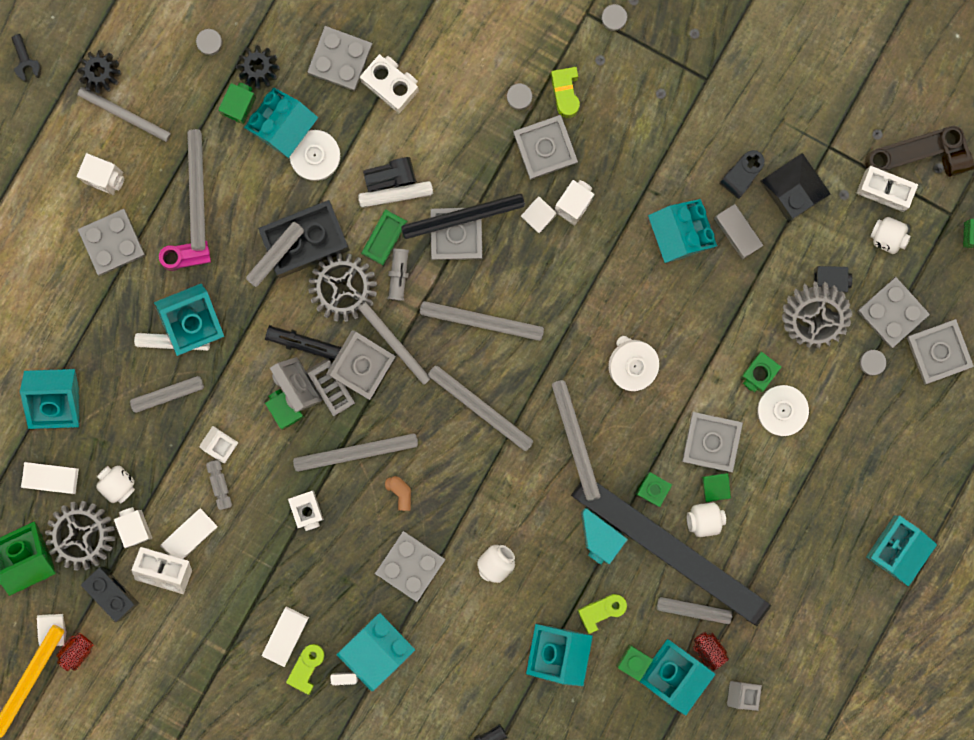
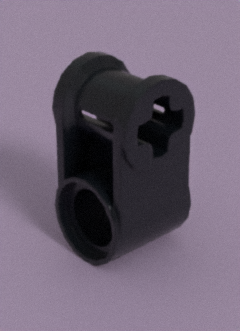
(740, 176)

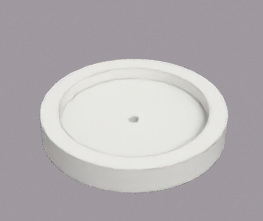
(319, 166)
(623, 361)
(787, 399)

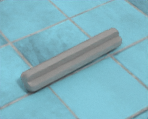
(275, 253)
(166, 394)
(694, 610)

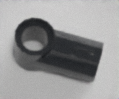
(396, 174)

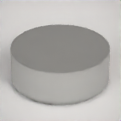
(614, 17)
(209, 42)
(519, 96)
(872, 362)

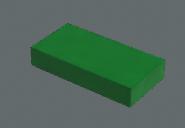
(384, 237)

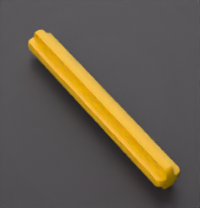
(29, 677)

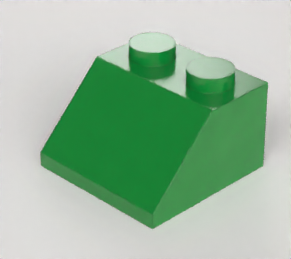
(24, 559)

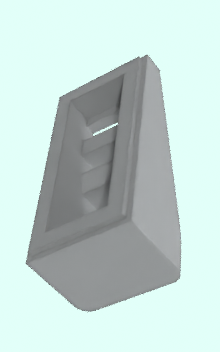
(317, 382)

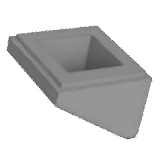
(744, 695)

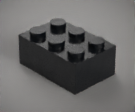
(319, 240)

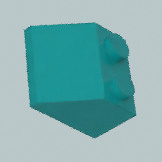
(189, 319)
(50, 398)
(600, 538)
(376, 652)
(559, 655)
(677, 677)

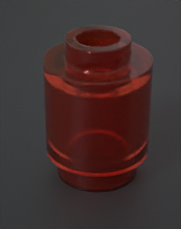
(710, 650)
(74, 652)

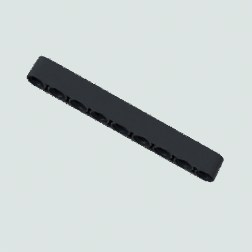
(675, 554)

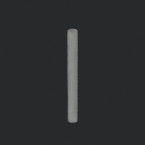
(124, 114)
(394, 343)

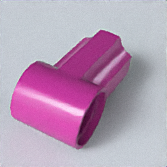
(186, 256)

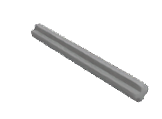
(196, 190)
(481, 320)
(480, 408)
(576, 440)
(355, 452)

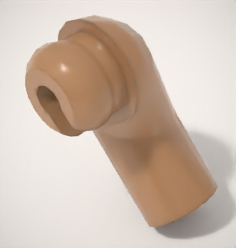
(402, 490)

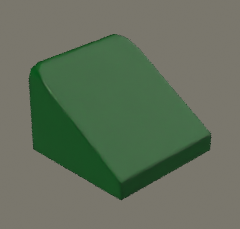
(716, 487)

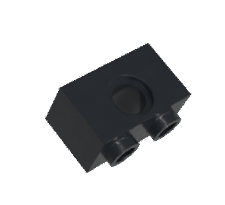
(109, 594)

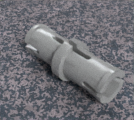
(398, 274)

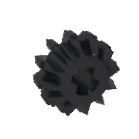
(257, 58)
(93, 64)

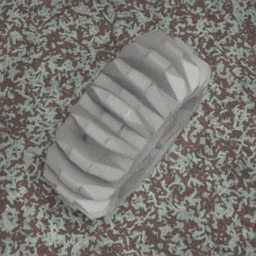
(348, 277)
(825, 325)
(60, 547)

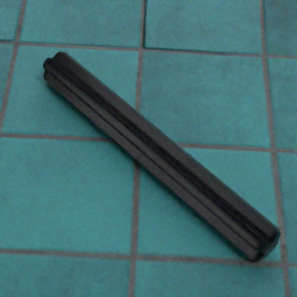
(463, 216)

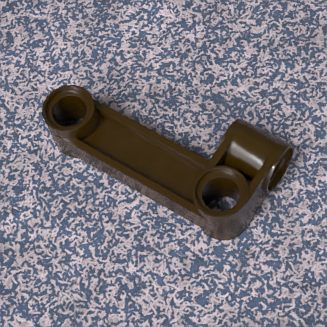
(955, 158)

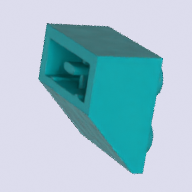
(281, 122)
(682, 230)
(901, 550)

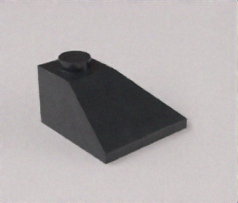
(795, 187)

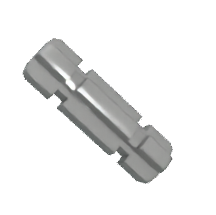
(219, 484)

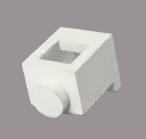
(297, 505)

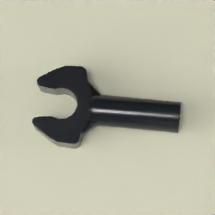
(25, 61)

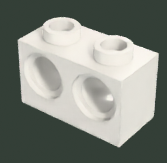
(385, 87)
(100, 174)
(887, 189)
(574, 201)
(161, 570)

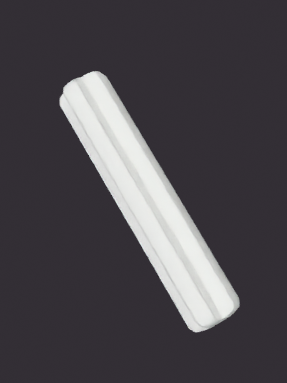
(395, 194)
(158, 341)

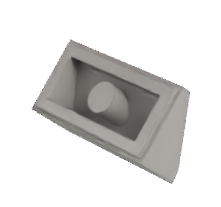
(738, 231)

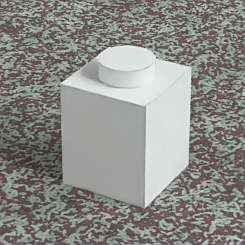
(132, 527)

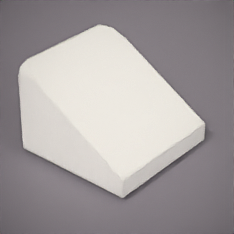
(539, 214)
(218, 444)
(45, 622)

